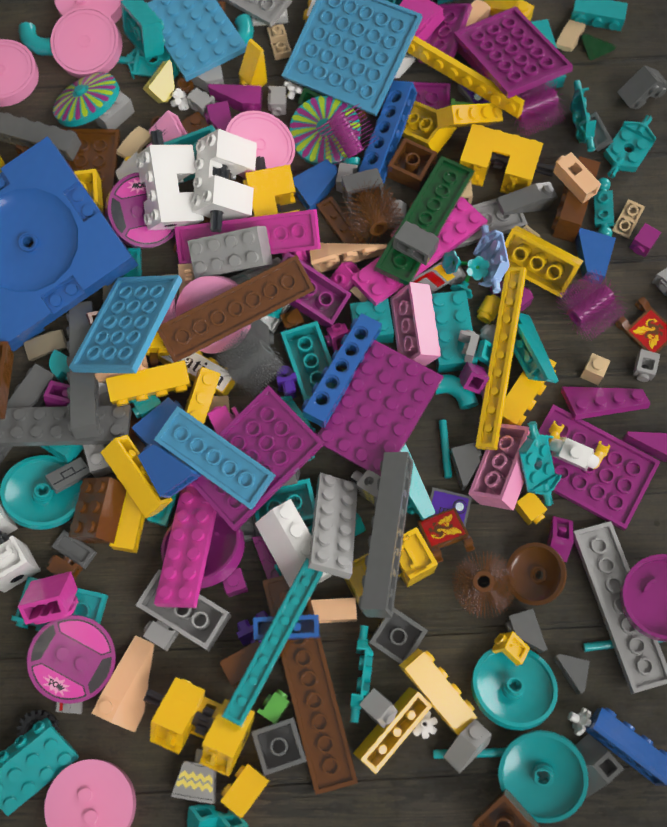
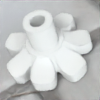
(293, 89)
(179, 99)
(580, 721)
(429, 728)

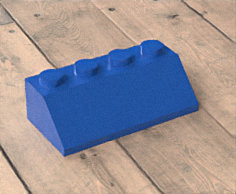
(629, 746)

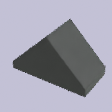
(574, 670)

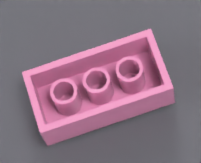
(415, 323)
(501, 471)

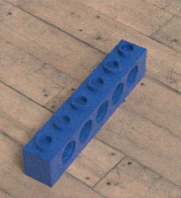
(389, 127)
(322, 413)

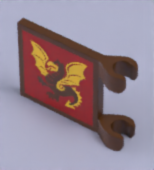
(648, 330)
(444, 530)

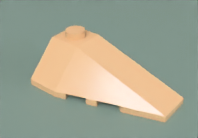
(333, 254)
(124, 693)

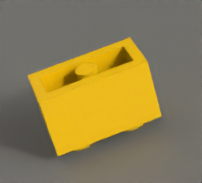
(244, 790)

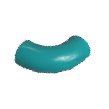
(245, 27)
(32, 41)
(452, 386)

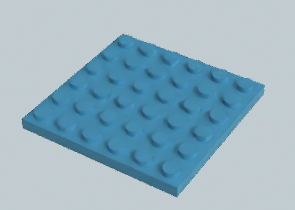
(352, 50)

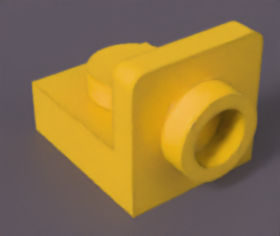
(512, 647)

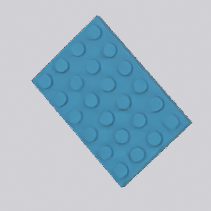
(197, 35)
(126, 324)

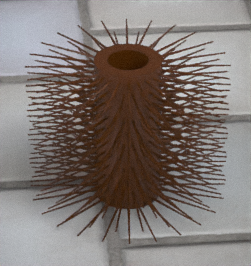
(372, 213)
(486, 575)

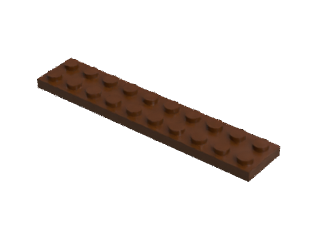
(314, 702)

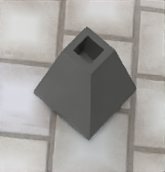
(600, 764)

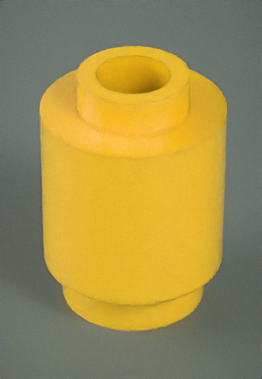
(489, 309)

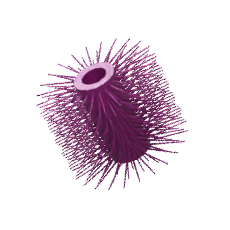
(538, 103)
(344, 133)
(591, 305)

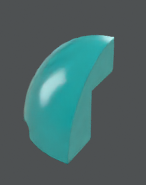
(208, 817)

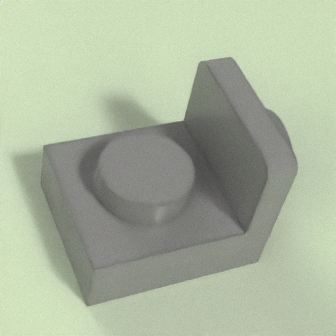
(470, 339)

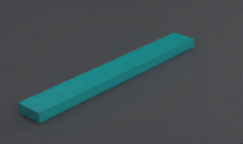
(272, 644)

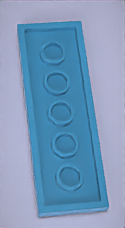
(215, 458)

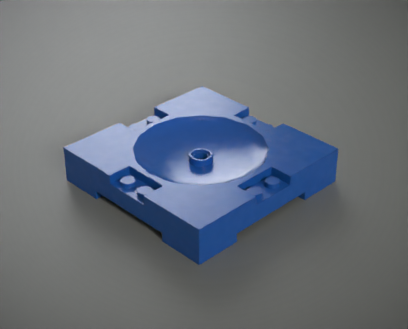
(71, 249)

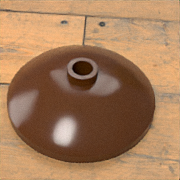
(527, 563)

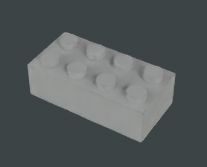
(230, 252)
(197, 624)

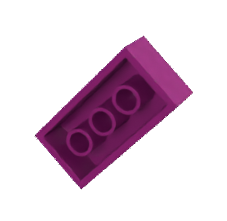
(324, 302)

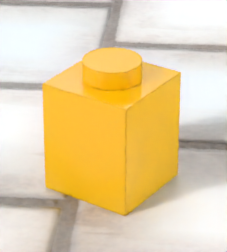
(530, 508)

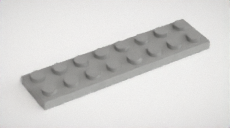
(606, 569)

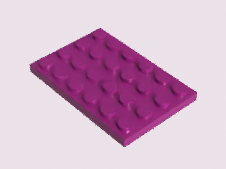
(512, 52)
(379, 407)
(272, 437)
(613, 487)

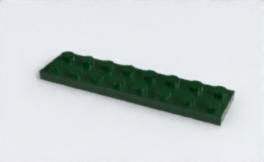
(428, 212)

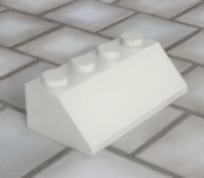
(287, 539)

